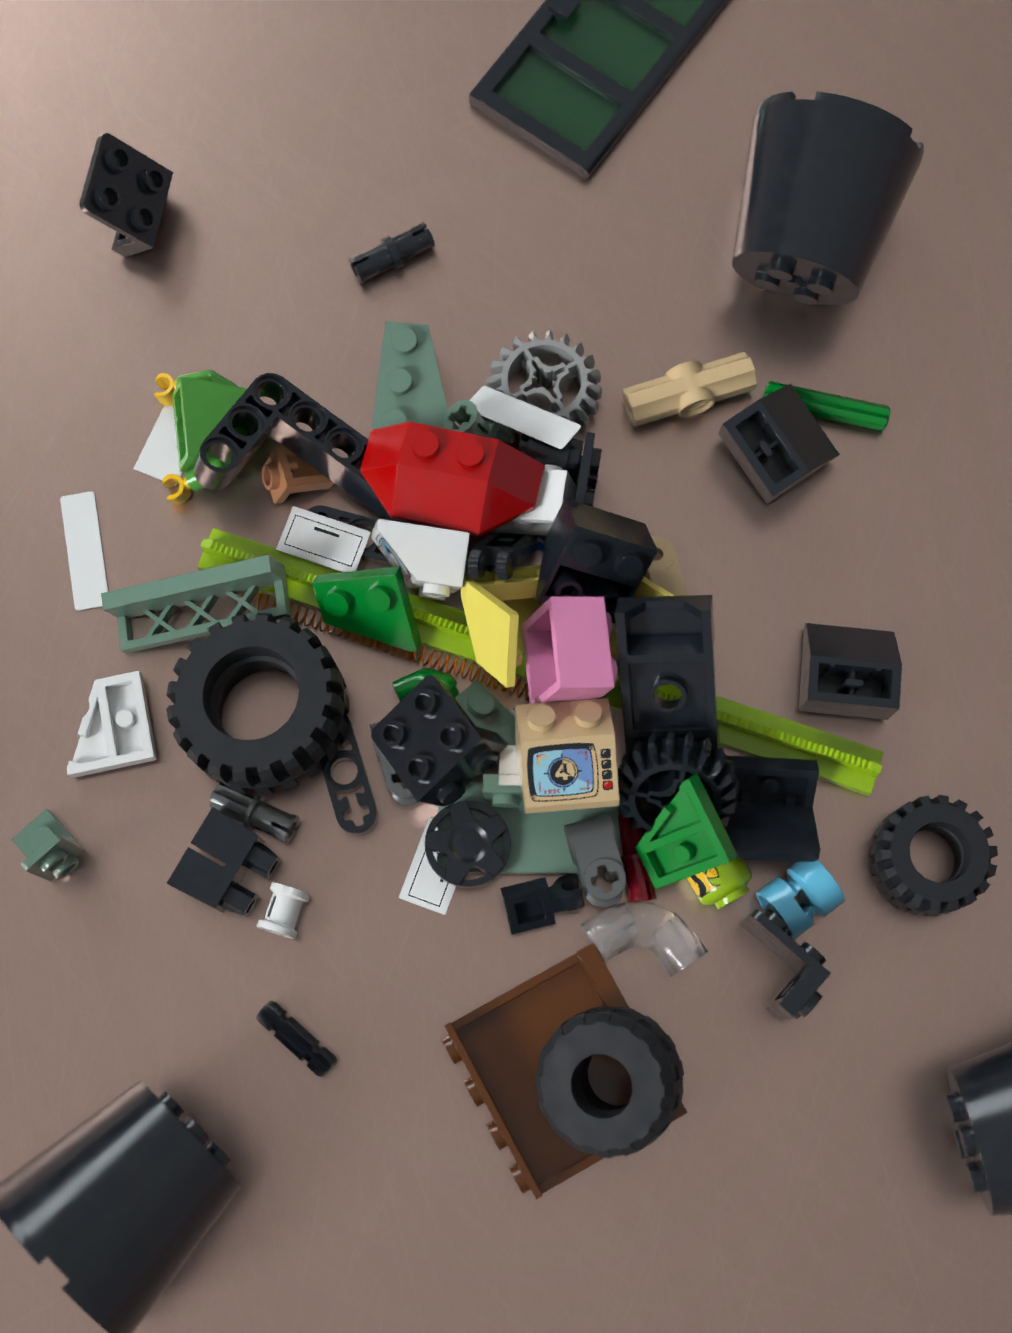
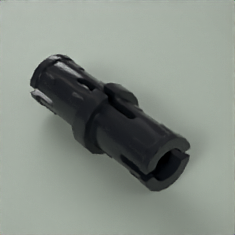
(391, 252)

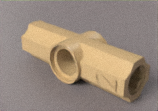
(689, 389)

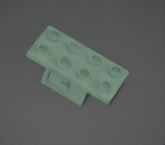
(536, 838)

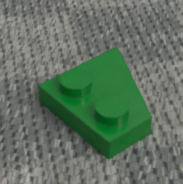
(370, 605)
(685, 837)

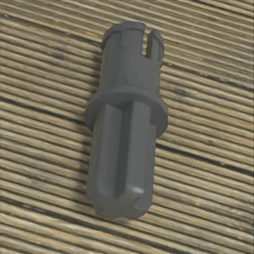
(254, 812)

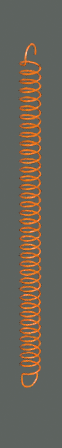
(405, 651)

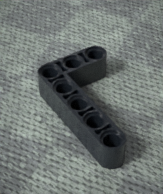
(280, 423)

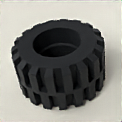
(967, 843)

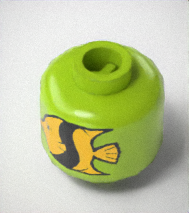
(721, 884)

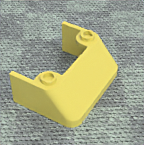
(500, 607)

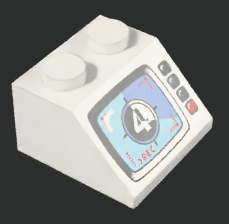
(428, 556)

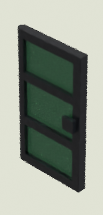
(588, 71)

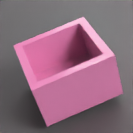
(569, 650)

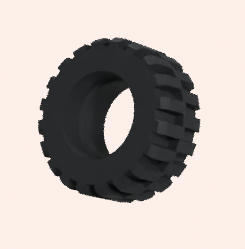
(219, 665)

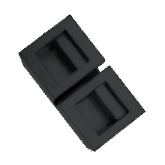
(218, 884)

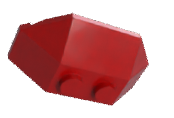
(449, 477)

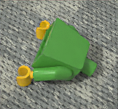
(198, 406)

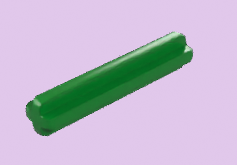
(839, 407)

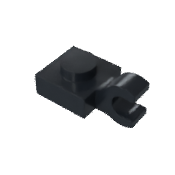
(534, 903)

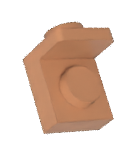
(289, 474)

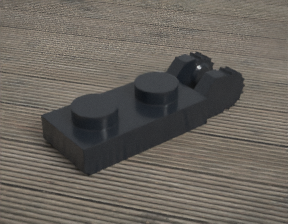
(500, 554)

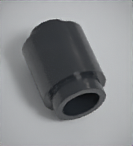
(566, 458)

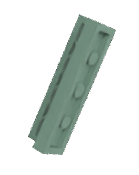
(192, 588)

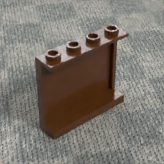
(502, 1053)

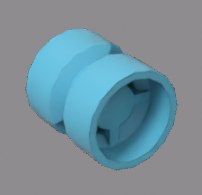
(814, 889)

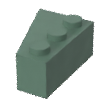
(408, 378)

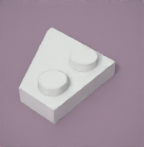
(115, 728)

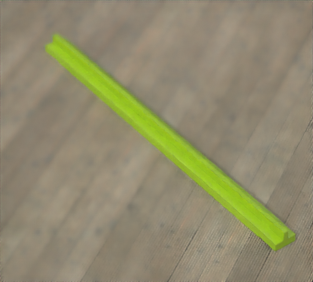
(446, 631)

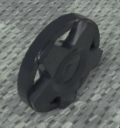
(467, 844)

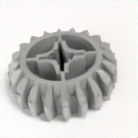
(569, 367)

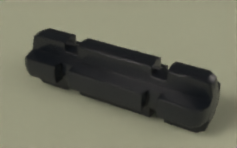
(296, 1038)

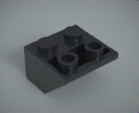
(777, 442)
(594, 555)
(850, 672)

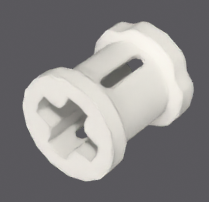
(283, 910)

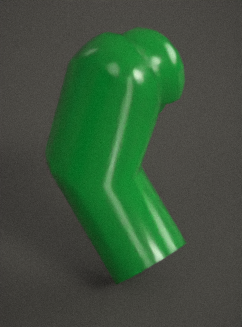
(405, 684)

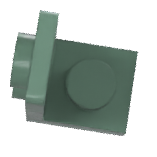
(48, 847)

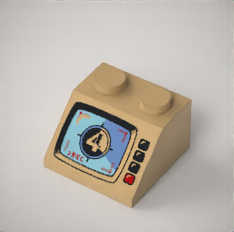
(566, 755)

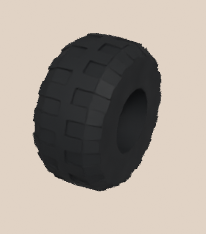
(578, 1112)

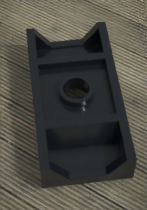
(663, 644)

